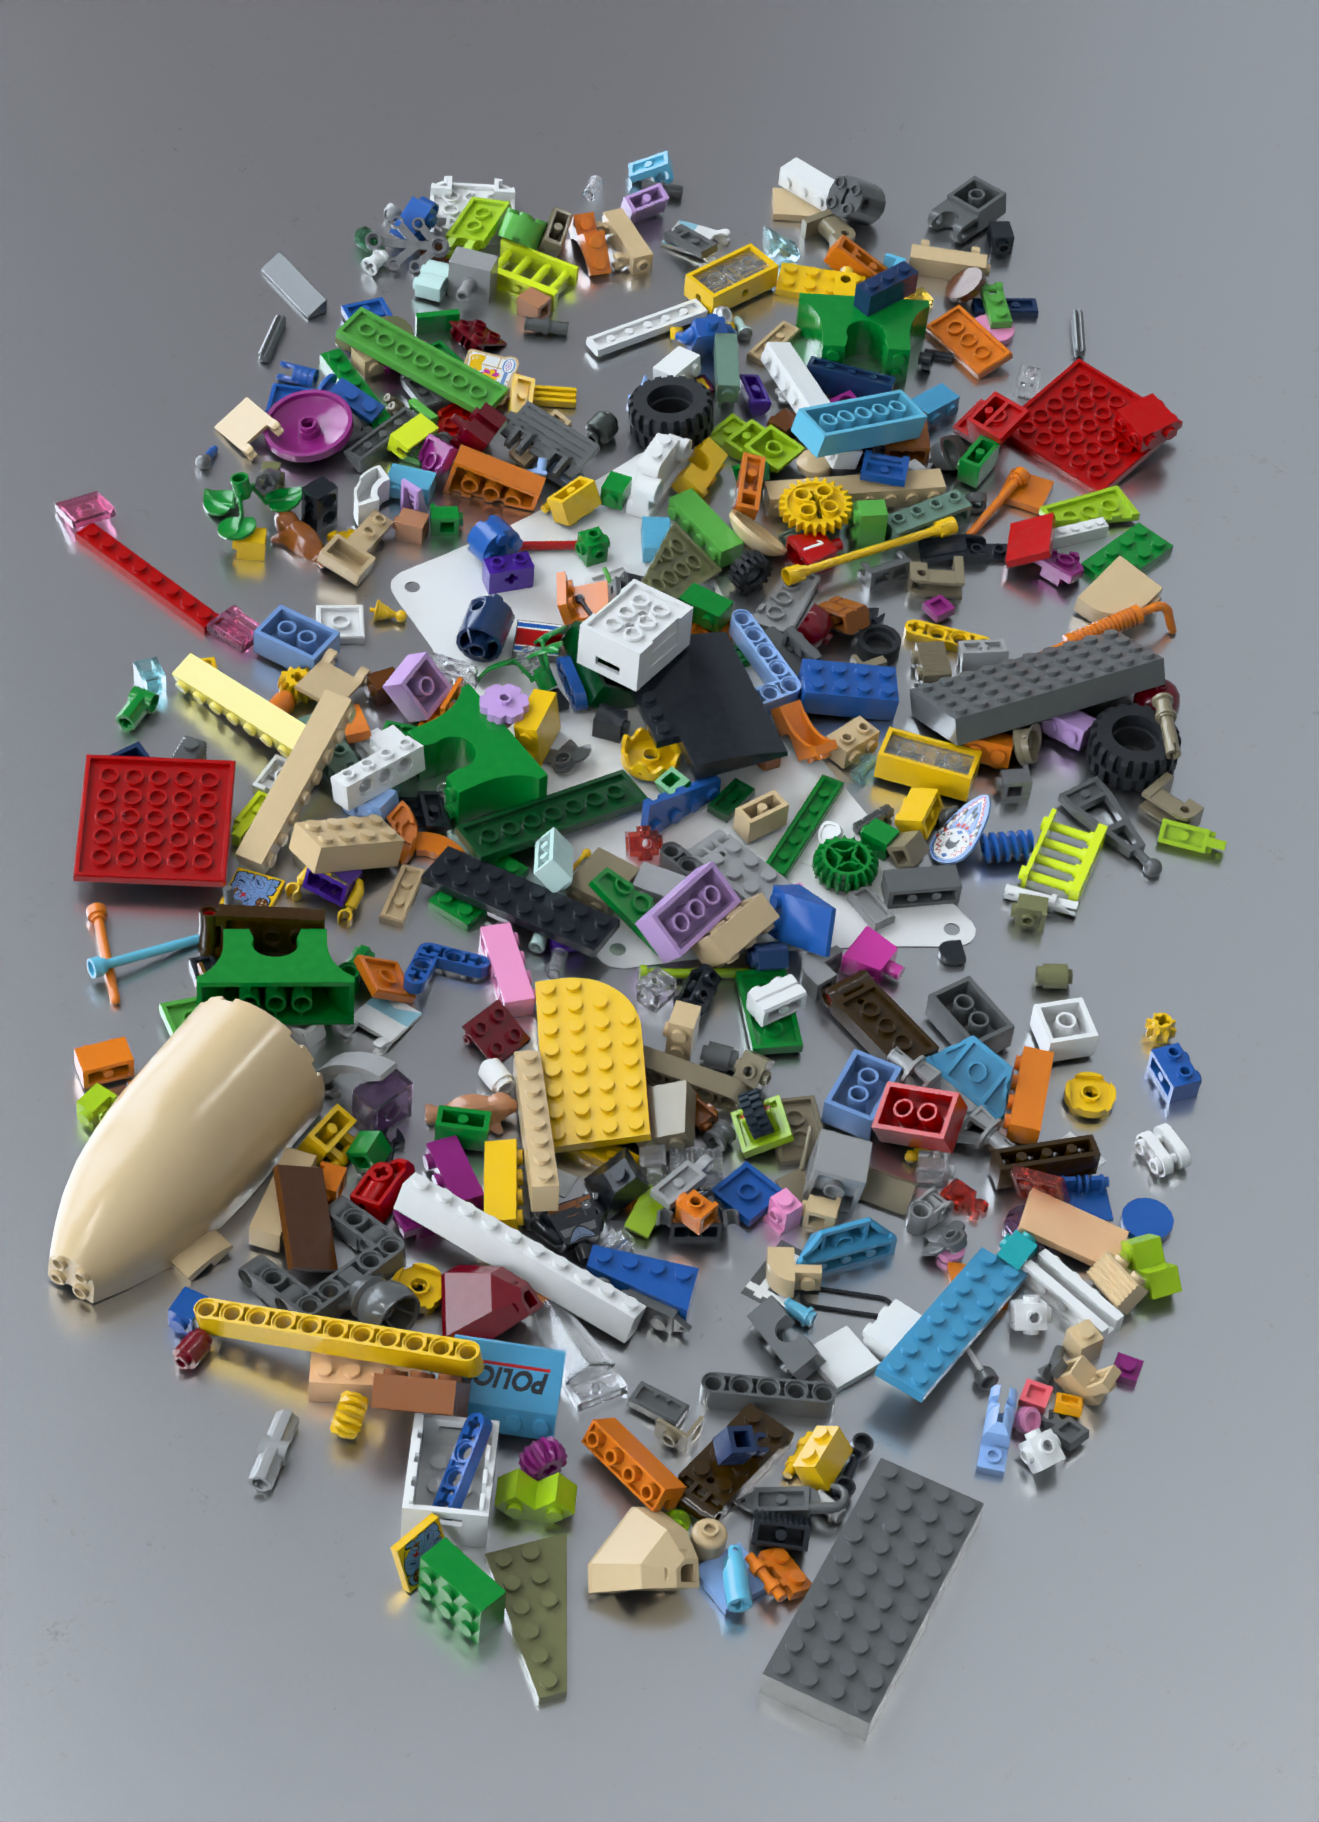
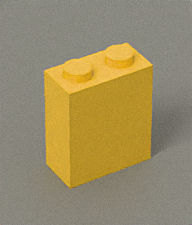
(539, 724)

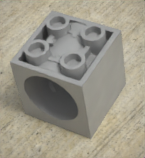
(838, 1168)

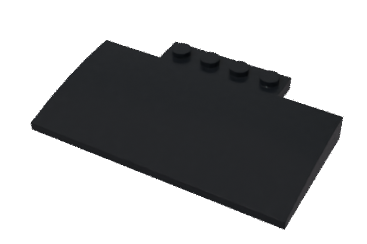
(709, 709)

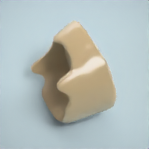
(812, 466)

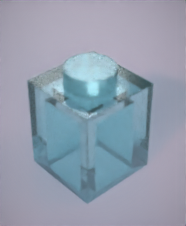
(150, 675)

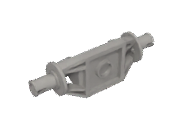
(974, 1116)

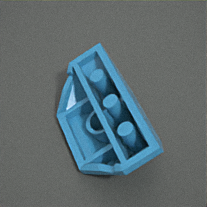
(848, 1245)

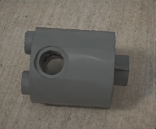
(856, 200)

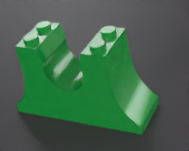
(842, 330)
(487, 760)
(292, 988)

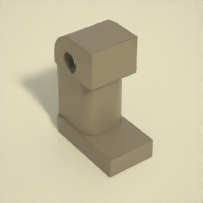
(827, 225)
(936, 581)
(1162, 804)

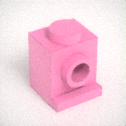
(783, 1212)

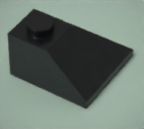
(617, 1182)

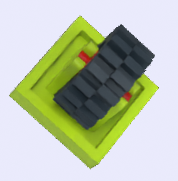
(761, 1123)

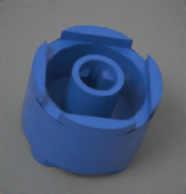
(493, 539)

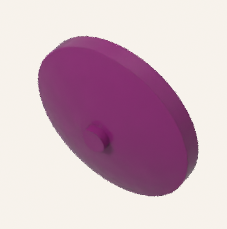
(313, 425)

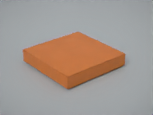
(1031, 495)
(383, 978)

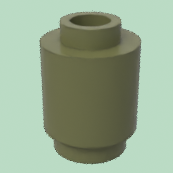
(1053, 976)

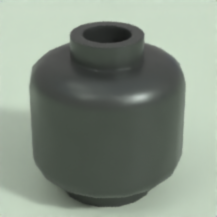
(602, 427)

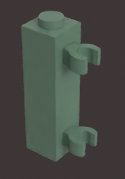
(726, 368)

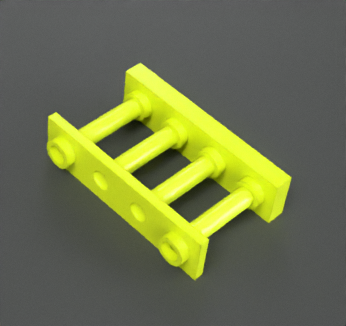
(514, 284)
(1079, 872)

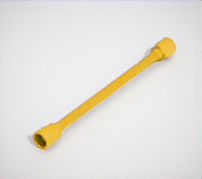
(798, 573)

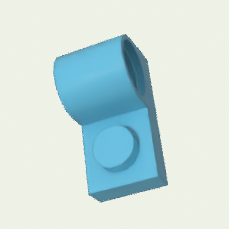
(657, 166)

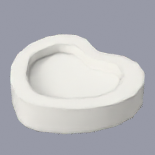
(829, 830)

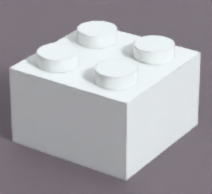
(1064, 1028)

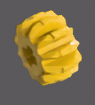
(289, 679)
(349, 1415)

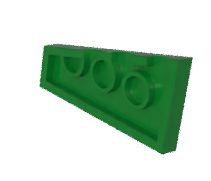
(623, 899)

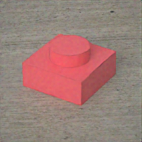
(1035, 1395)

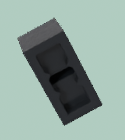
(319, 504)

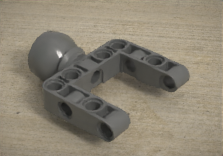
(357, 1286)

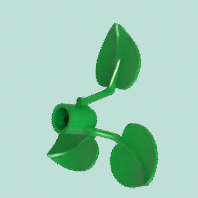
(222, 501)
(543, 675)

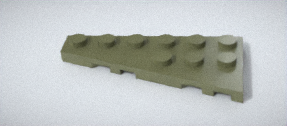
(679, 564)
(537, 1609)

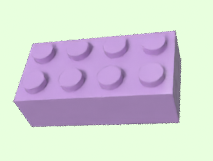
(688, 912)

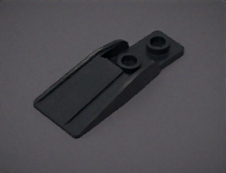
(973, 548)

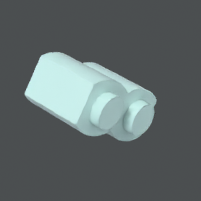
(432, 281)

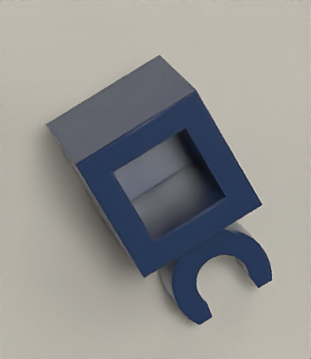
(737, 1445)

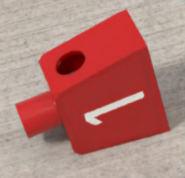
(812, 549)

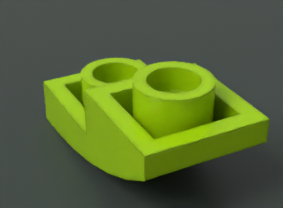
(643, 1215)

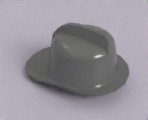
(947, 452)

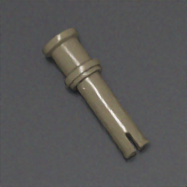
(1165, 717)

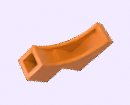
(591, 242)
(805, 738)

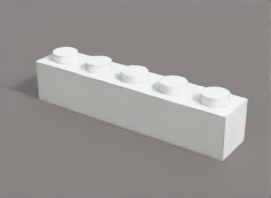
(1080, 532)

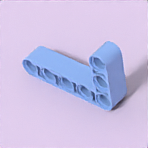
(779, 680)

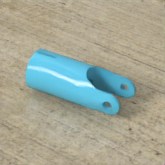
(736, 1581)

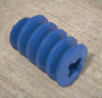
(1007, 845)

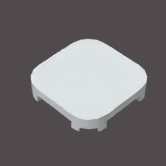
(455, 196)

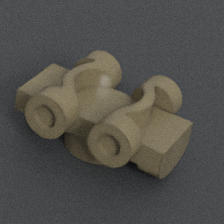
(393, 403)

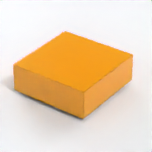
(1068, 1404)

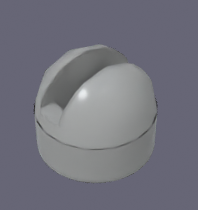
(390, 211)

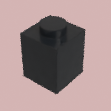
(610, 723)

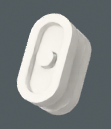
(1162, 1150)

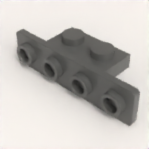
(792, 646)

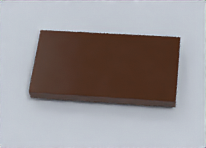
(305, 1219)

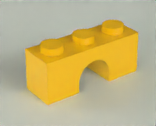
(705, 463)

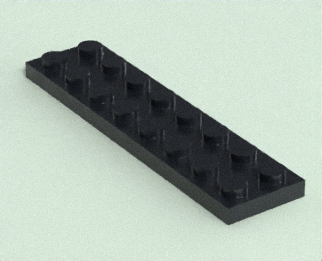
(521, 901)

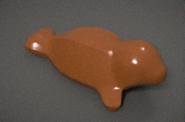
(297, 536)

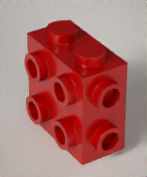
(1146, 422)

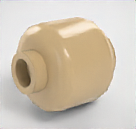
(709, 1538)

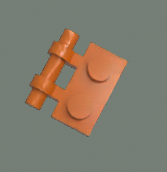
(778, 1574)

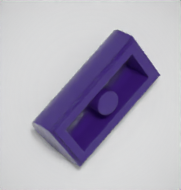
(754, 394)

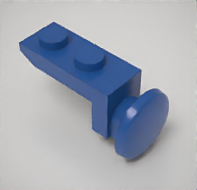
(359, 402)

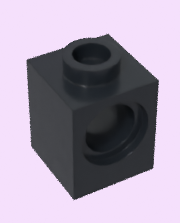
(1000, 237)

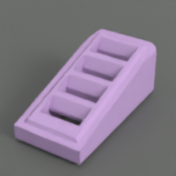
(412, 497)

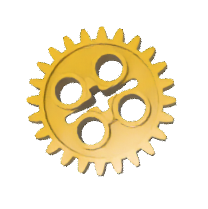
(830, 501)

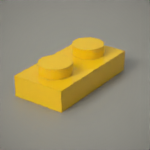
(521, 391)

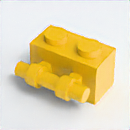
(573, 501)
(327, 1134)
(819, 1457)

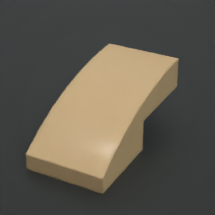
(202, 1252)

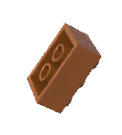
(420, 1393)

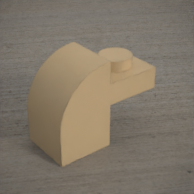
(786, 1276)
(1086, 1381)

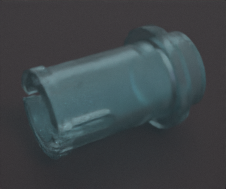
(866, 764)

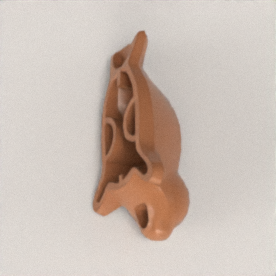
(499, 1104)

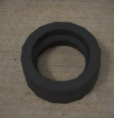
(882, 633)

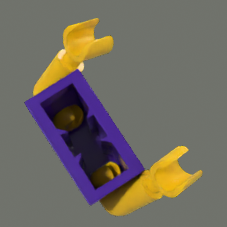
(340, 888)

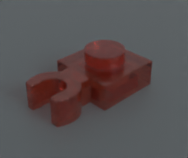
(964, 1198)

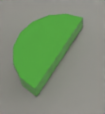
(418, 408)

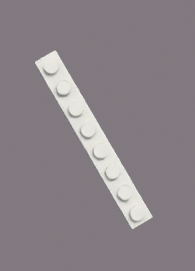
(801, 390)

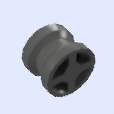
(719, 1135)

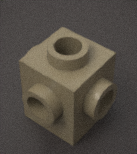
(753, 1070)

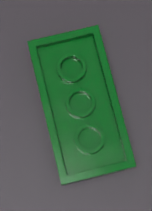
(1136, 545)
(465, 914)
(776, 1037)

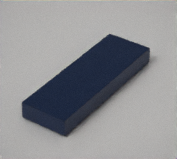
(1017, 306)

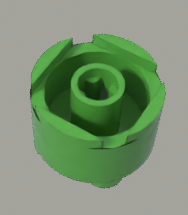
(522, 229)

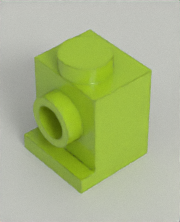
(94, 1105)

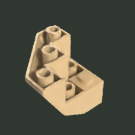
(644, 1555)

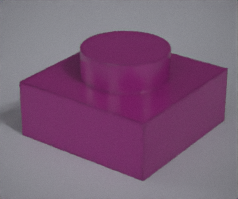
(938, 608)
(1130, 1369)

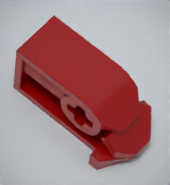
(381, 1187)

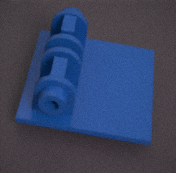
(1090, 1195)

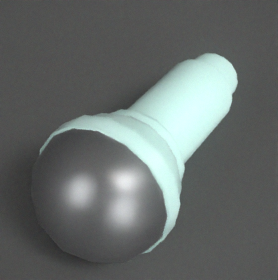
(744, 331)

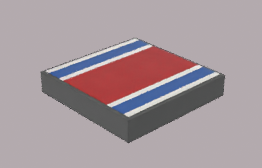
(529, 631)

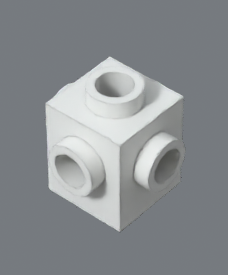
(1022, 1309)
(1041, 1450)

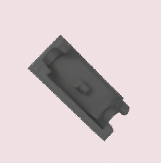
(885, 572)

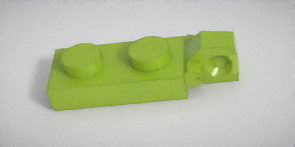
(1189, 837)

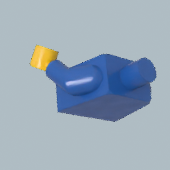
(701, 333)

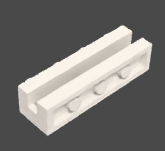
(1071, 1295)

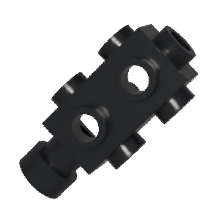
(699, 987)

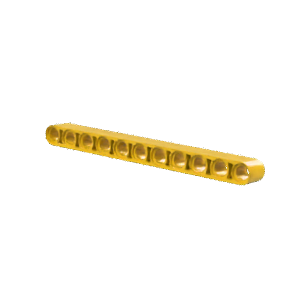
(339, 1337)

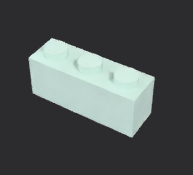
(554, 861)

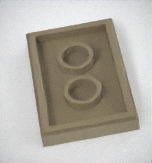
(800, 1113)

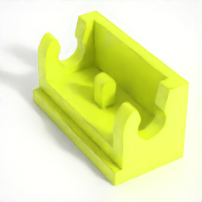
(410, 435)

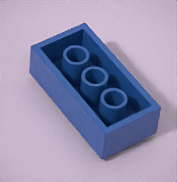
(848, 689)

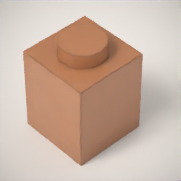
(533, 304)
(411, 526)

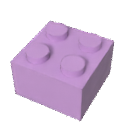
(417, 687)

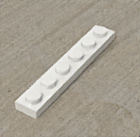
(646, 327)

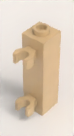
(627, 241)
(945, 263)

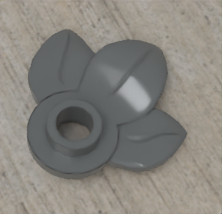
(567, 756)
(945, 1238)

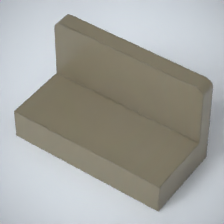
(888, 1190)

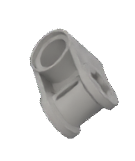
(927, 1212)

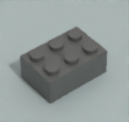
(967, 1011)

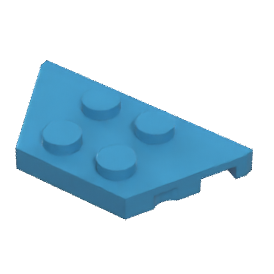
(976, 1073)

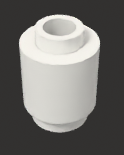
(496, 1076)

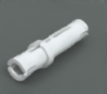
(1054, 903)

